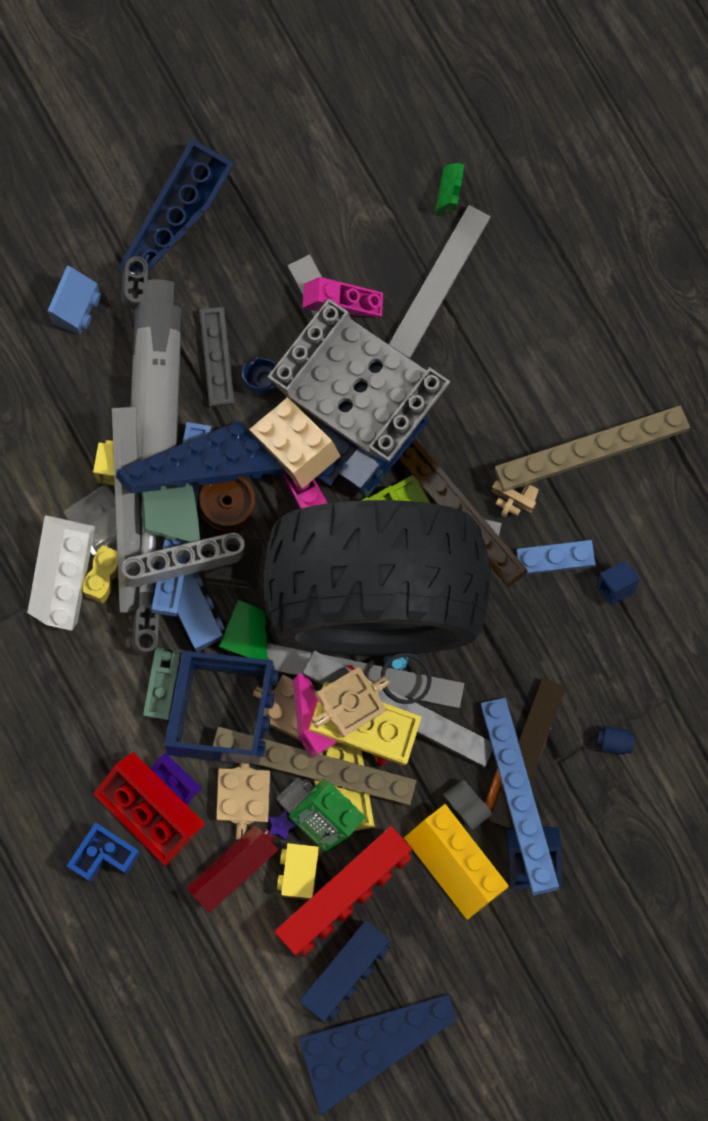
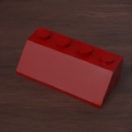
(148, 808)

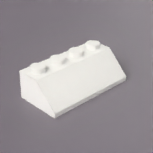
(60, 572)

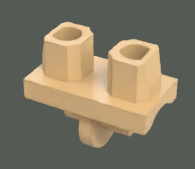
(525, 500)

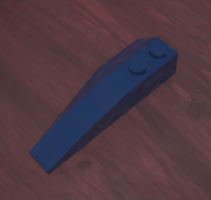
(180, 203)

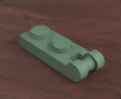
(162, 685)

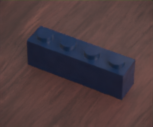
(365, 471)
(344, 971)

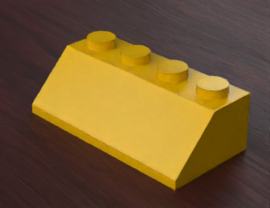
(456, 862)

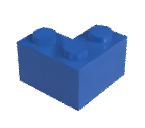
(99, 847)

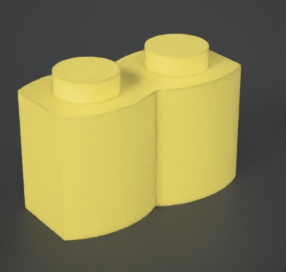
(99, 580)

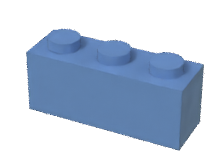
(196, 614)

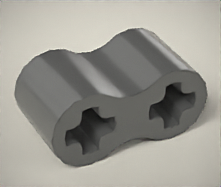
(467, 804)

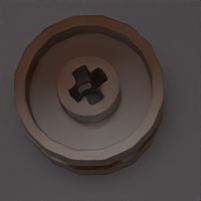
(223, 517)

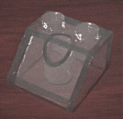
(99, 511)

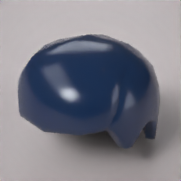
(256, 376)

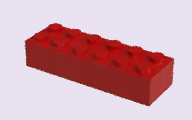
(341, 893)

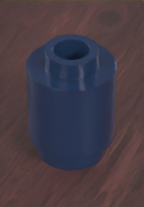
(615, 740)

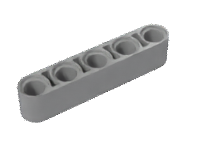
(174, 569)

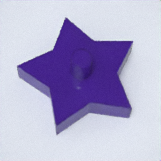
(281, 825)

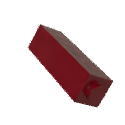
(233, 868)

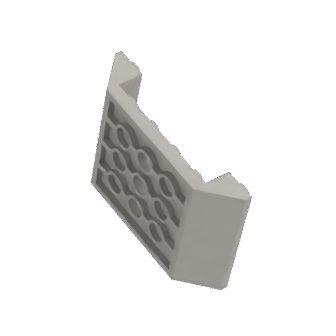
(335, 356)

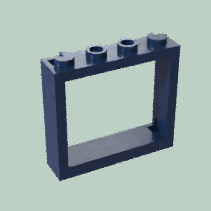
(223, 663)

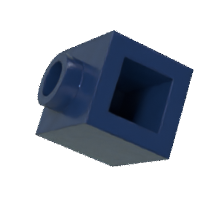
(618, 583)

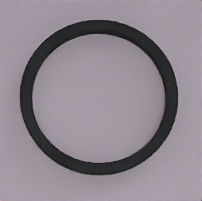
(423, 663)

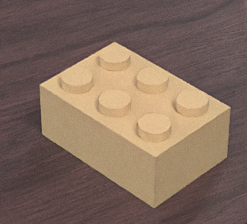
(295, 442)

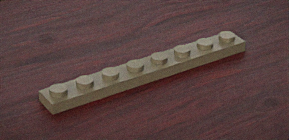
(591, 448)
(336, 771)

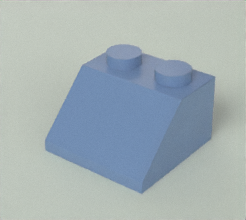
(74, 301)

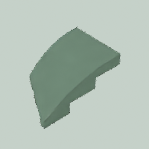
(171, 513)

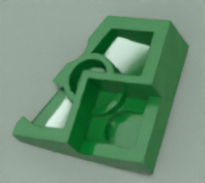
(449, 188)
(246, 632)

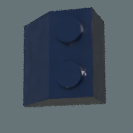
(517, 873)

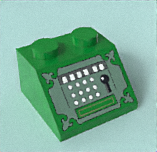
(327, 815)

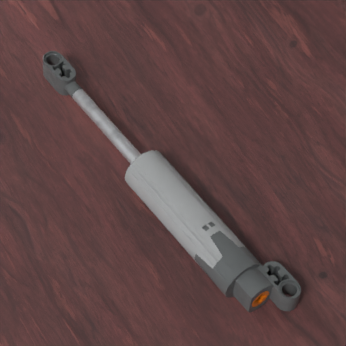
(153, 396)

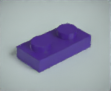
(176, 778)

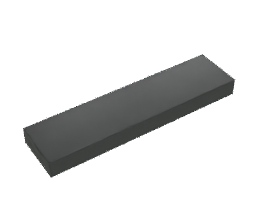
(216, 357)

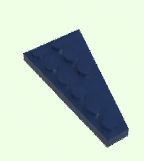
(205, 460)

